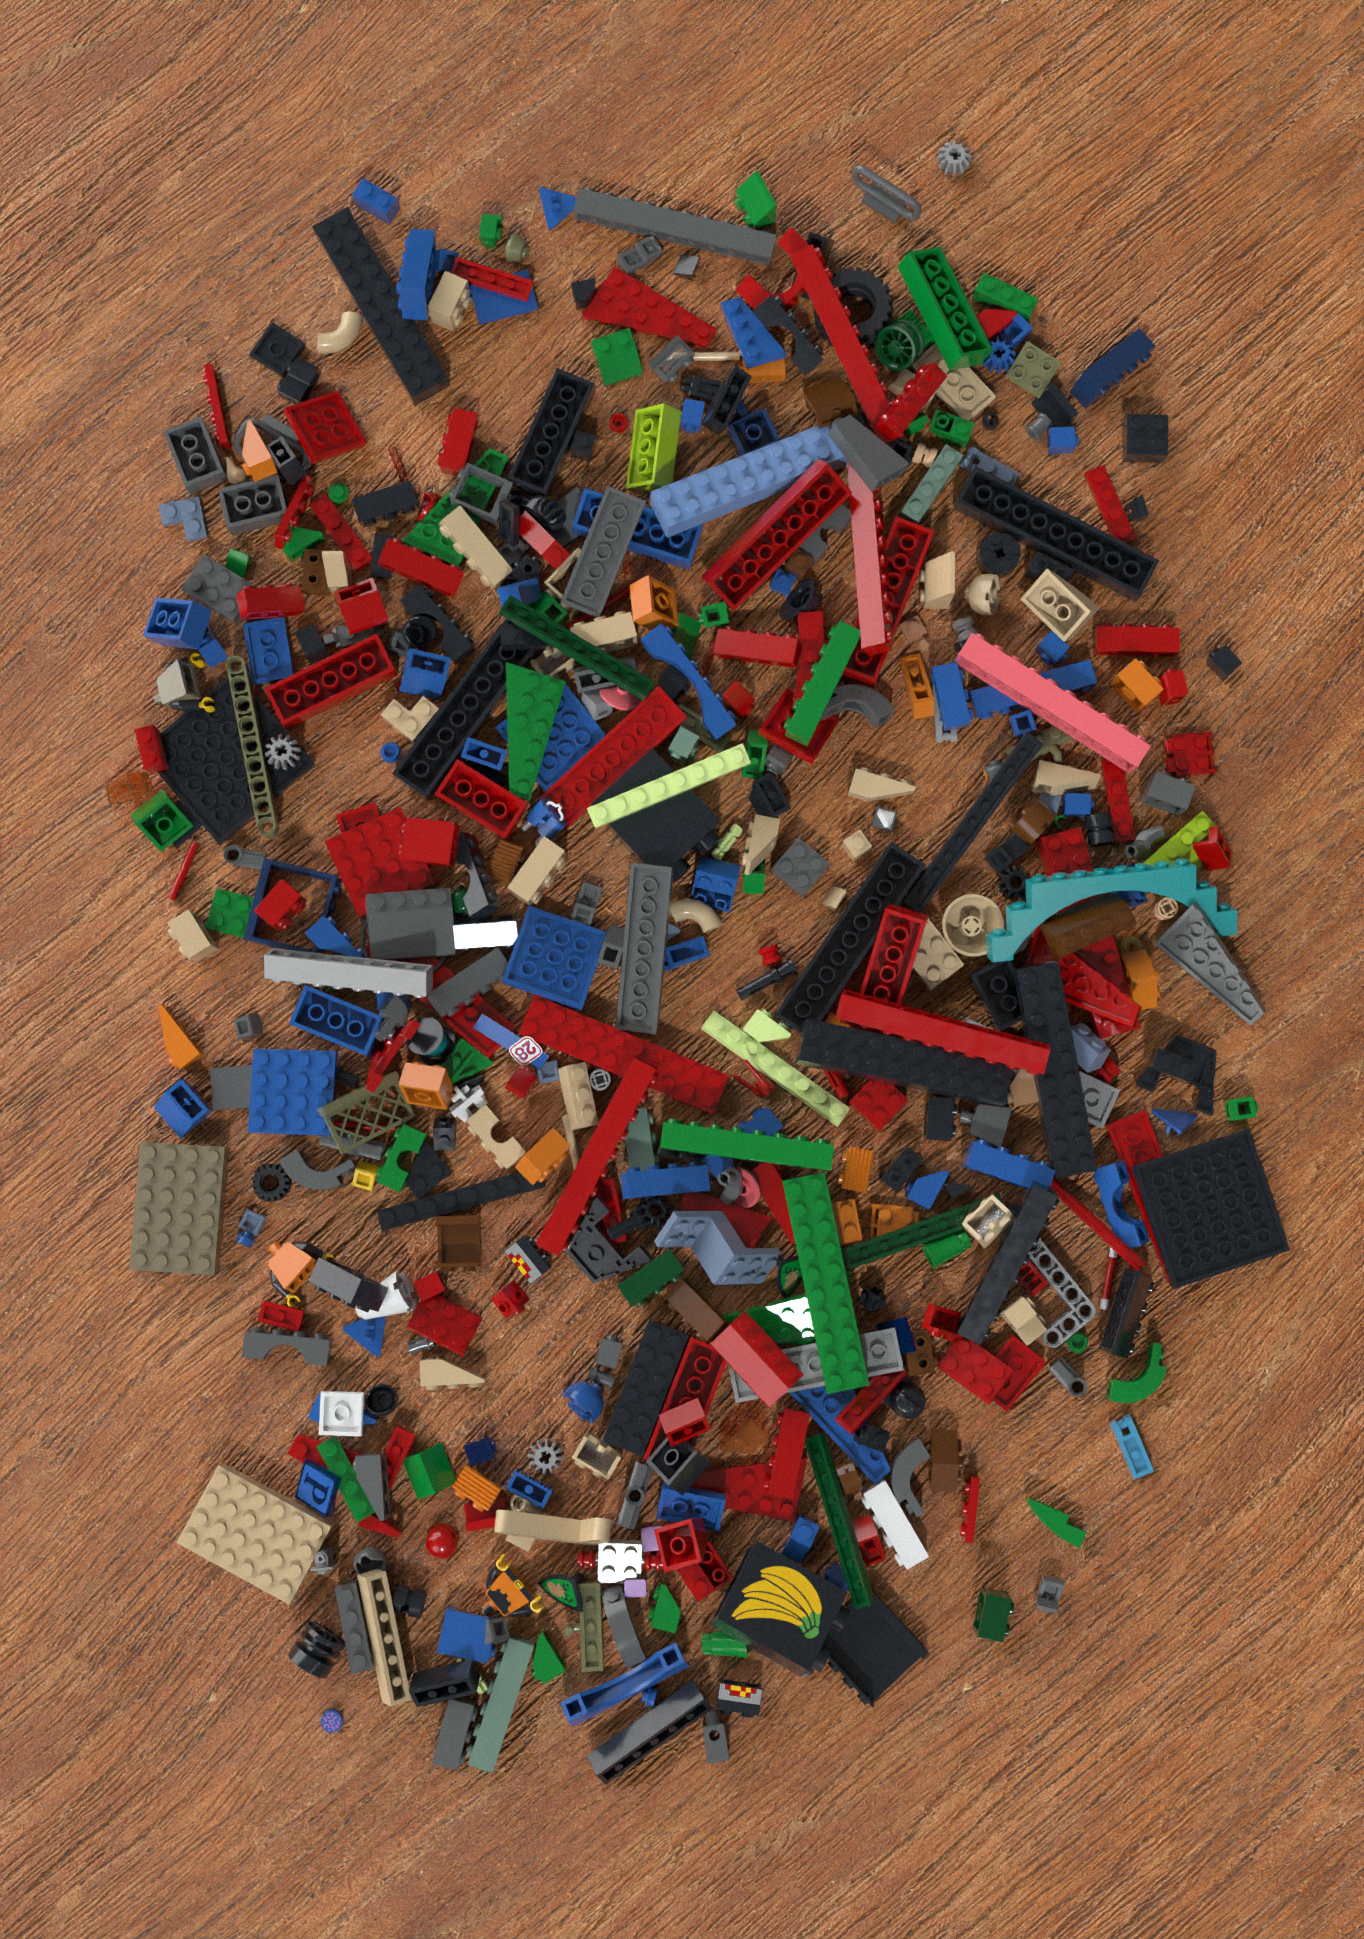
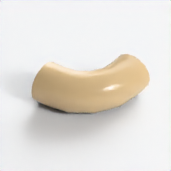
(342, 336)
(696, 911)

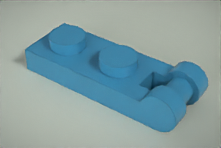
(1131, 1447)

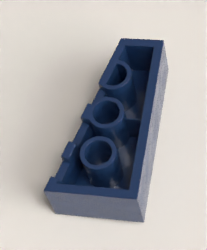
(1112, 368)

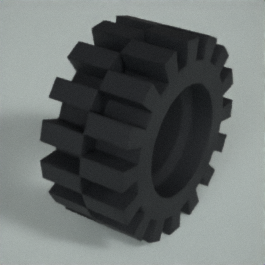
(258, 1183)

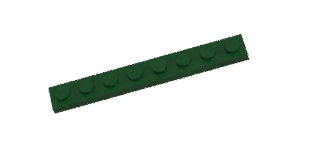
(576, 647)
(908, 1236)
(839, 1521)

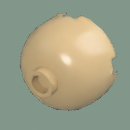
(983, 594)

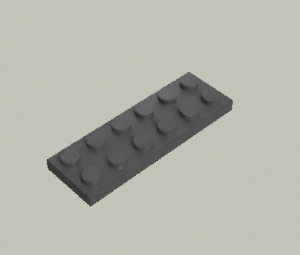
(603, 552)

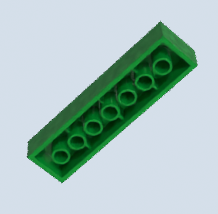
(747, 1146)

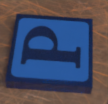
(317, 1487)

